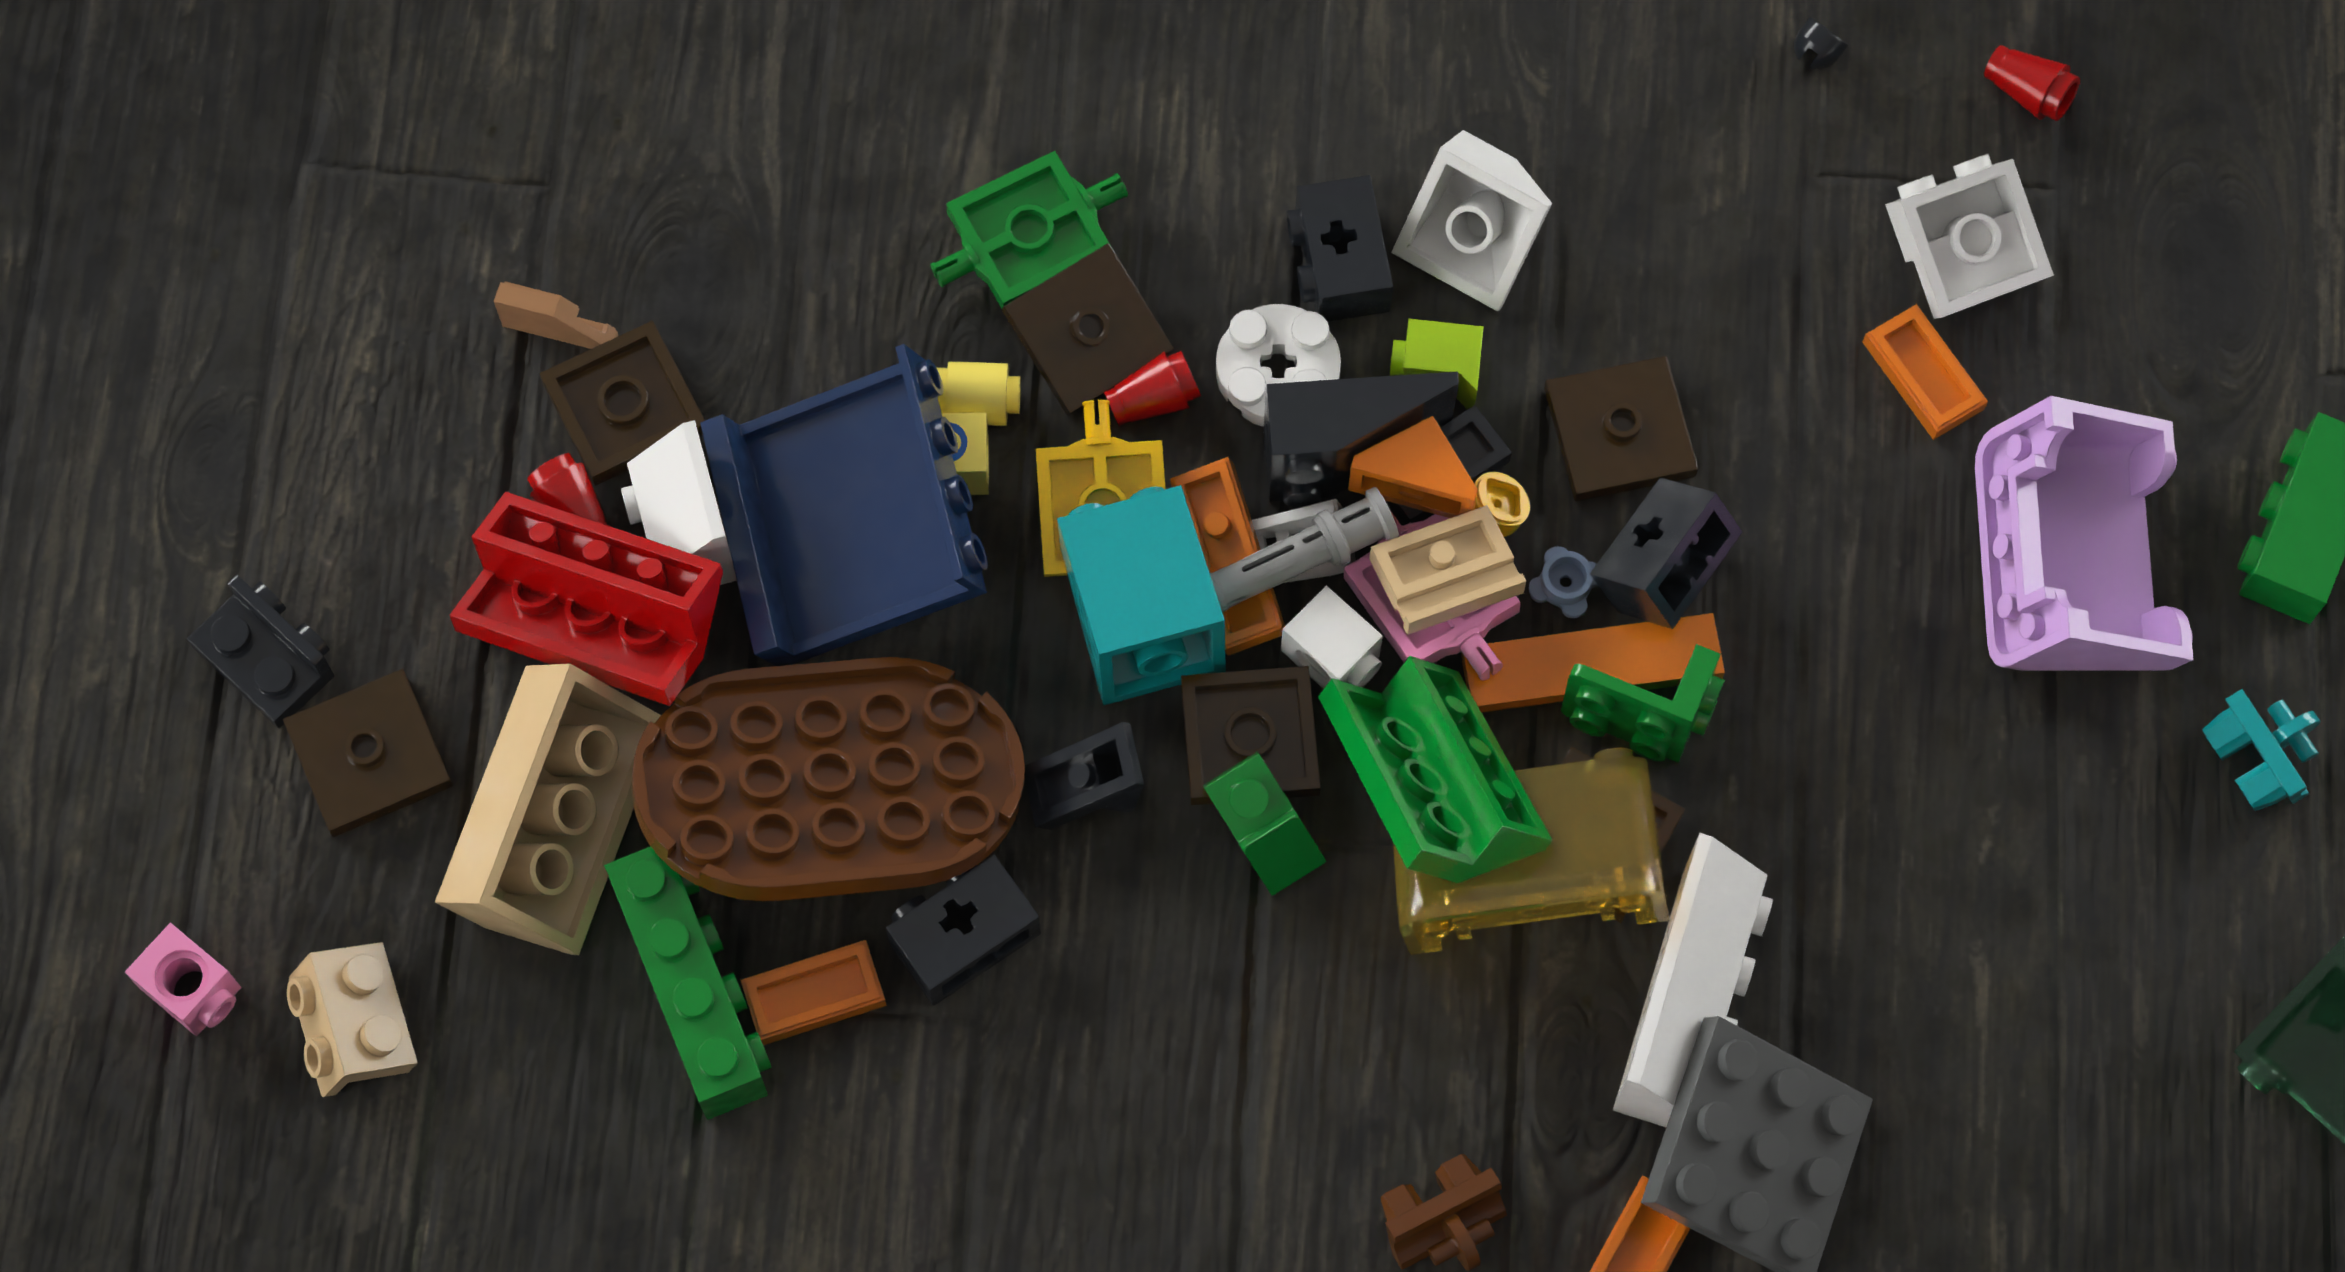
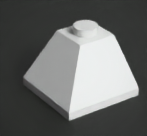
(1474, 219)

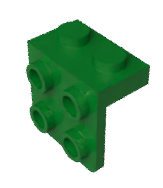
(1649, 722)

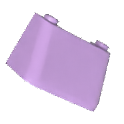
(2071, 540)

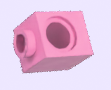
(166, 962)

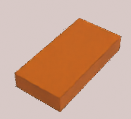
(1925, 372)
(813, 992)
(1641, 1239)

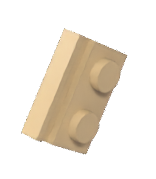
(1447, 569)

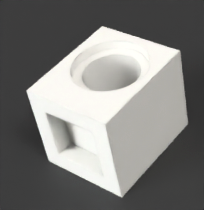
(1333, 641)

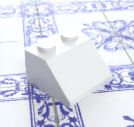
(677, 498)

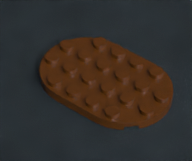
(827, 779)

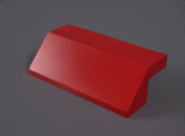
(590, 598)

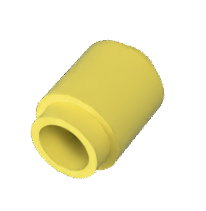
(980, 389)

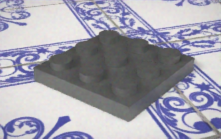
(1757, 1149)

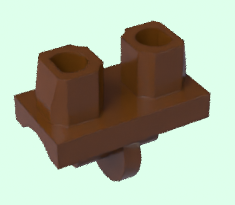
(1448, 1222)

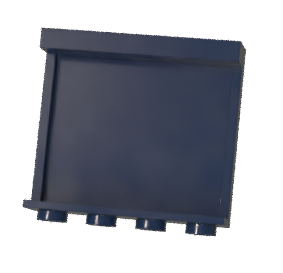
(846, 512)

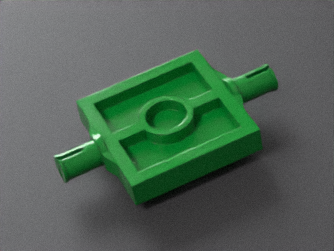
(1026, 227)

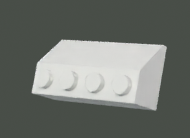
(1694, 974)

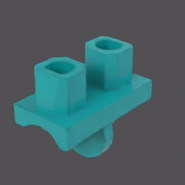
(2276, 775)

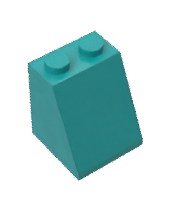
(1142, 593)

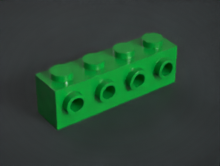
(687, 983)

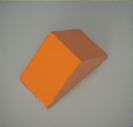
(1416, 471)

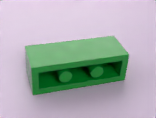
(2305, 529)

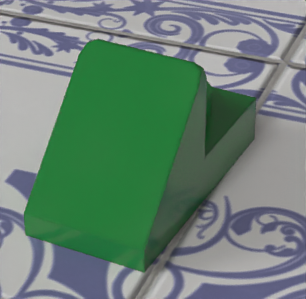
(1264, 823)

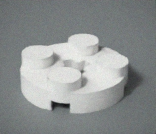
(1267, 331)

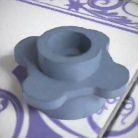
(1561, 564)

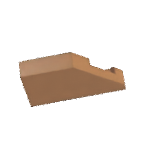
(548, 316)

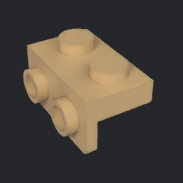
(350, 1017)

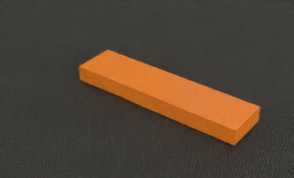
(1637, 653)

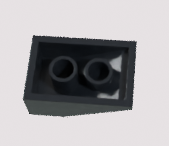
(1322, 424)

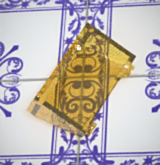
(1599, 859)

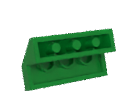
(1435, 772)

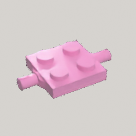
(1431, 644)

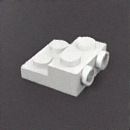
(1969, 235)

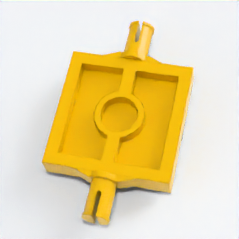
(1088, 472)

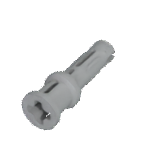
(1329, 539)

